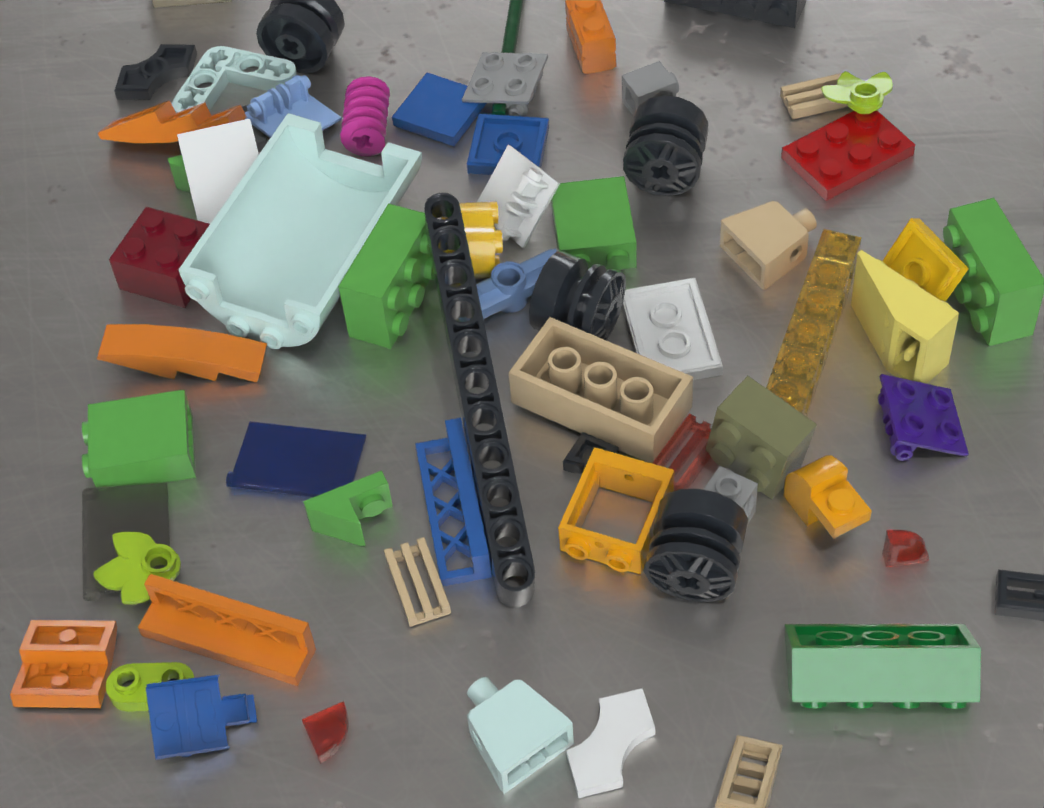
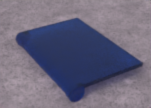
(295, 460)

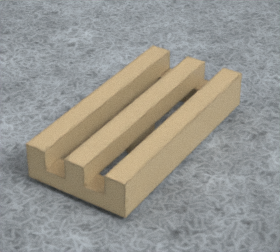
(808, 91)
(408, 553)

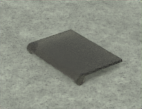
(114, 511)

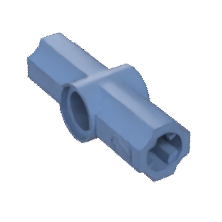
(510, 285)

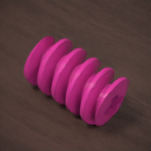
(365, 116)

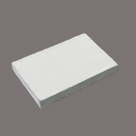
(216, 163)
(672, 327)

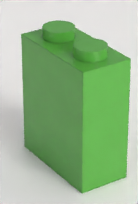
(595, 222)
(139, 440)

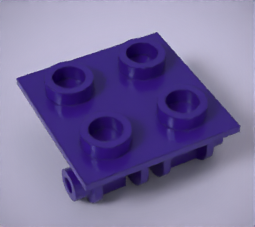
(920, 417)

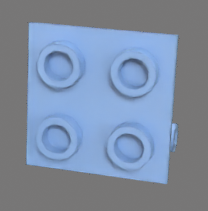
(271, 107)

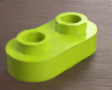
(134, 696)

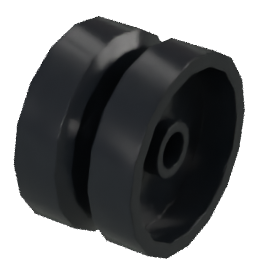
(301, 32)

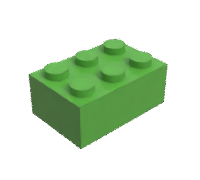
(387, 277)
(1002, 280)

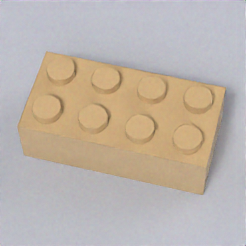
(601, 389)

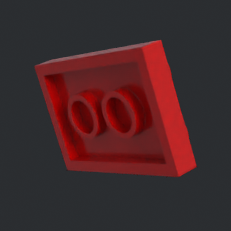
(847, 152)

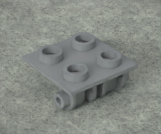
(506, 79)

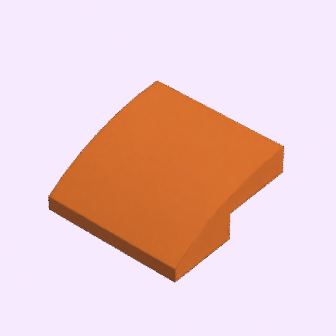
(64, 664)

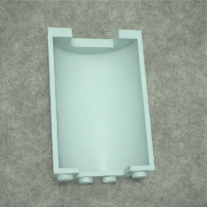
(291, 234)

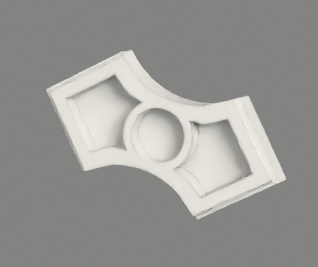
(621, 726)

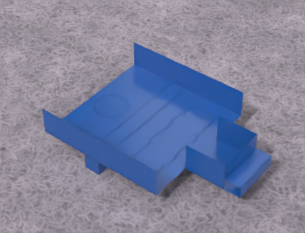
(191, 716)

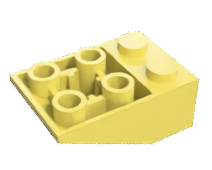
(902, 321)

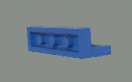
(466, 497)

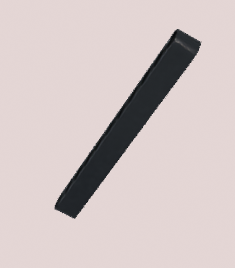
(482, 407)

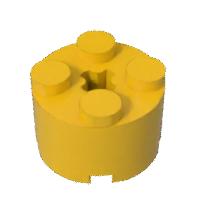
(482, 236)

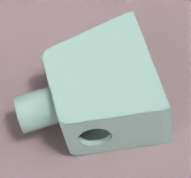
(515, 730)

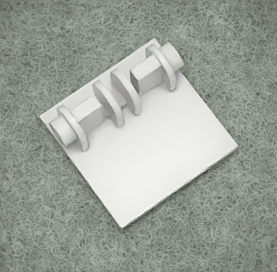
(521, 195)

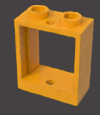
(613, 473)

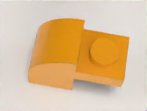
(824, 494)

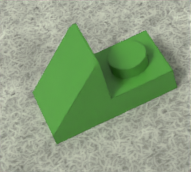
(340, 509)

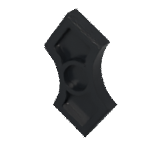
(144, 78)

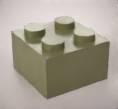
(759, 436)

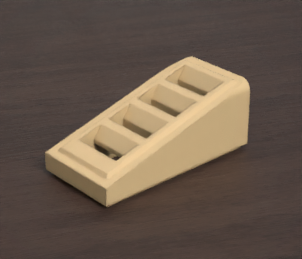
(763, 789)

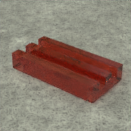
(700, 431)

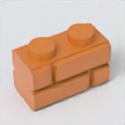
(591, 35)

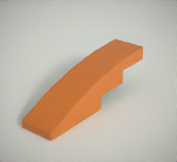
(163, 124)
(181, 349)

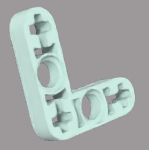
(229, 68)

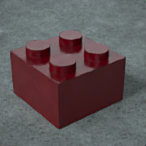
(152, 254)

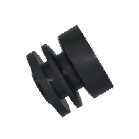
(666, 145)
(577, 295)
(696, 545)

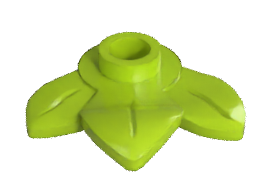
(858, 94)
(135, 563)

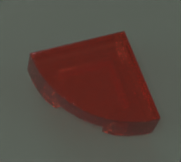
(904, 548)
(327, 730)

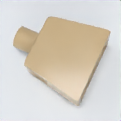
(767, 240)

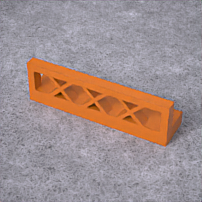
(227, 630)

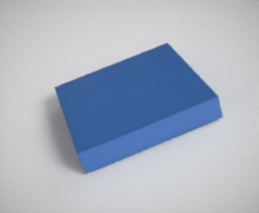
(437, 110)
(496, 132)

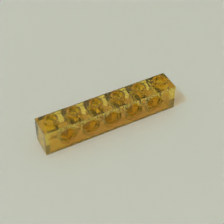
(815, 320)

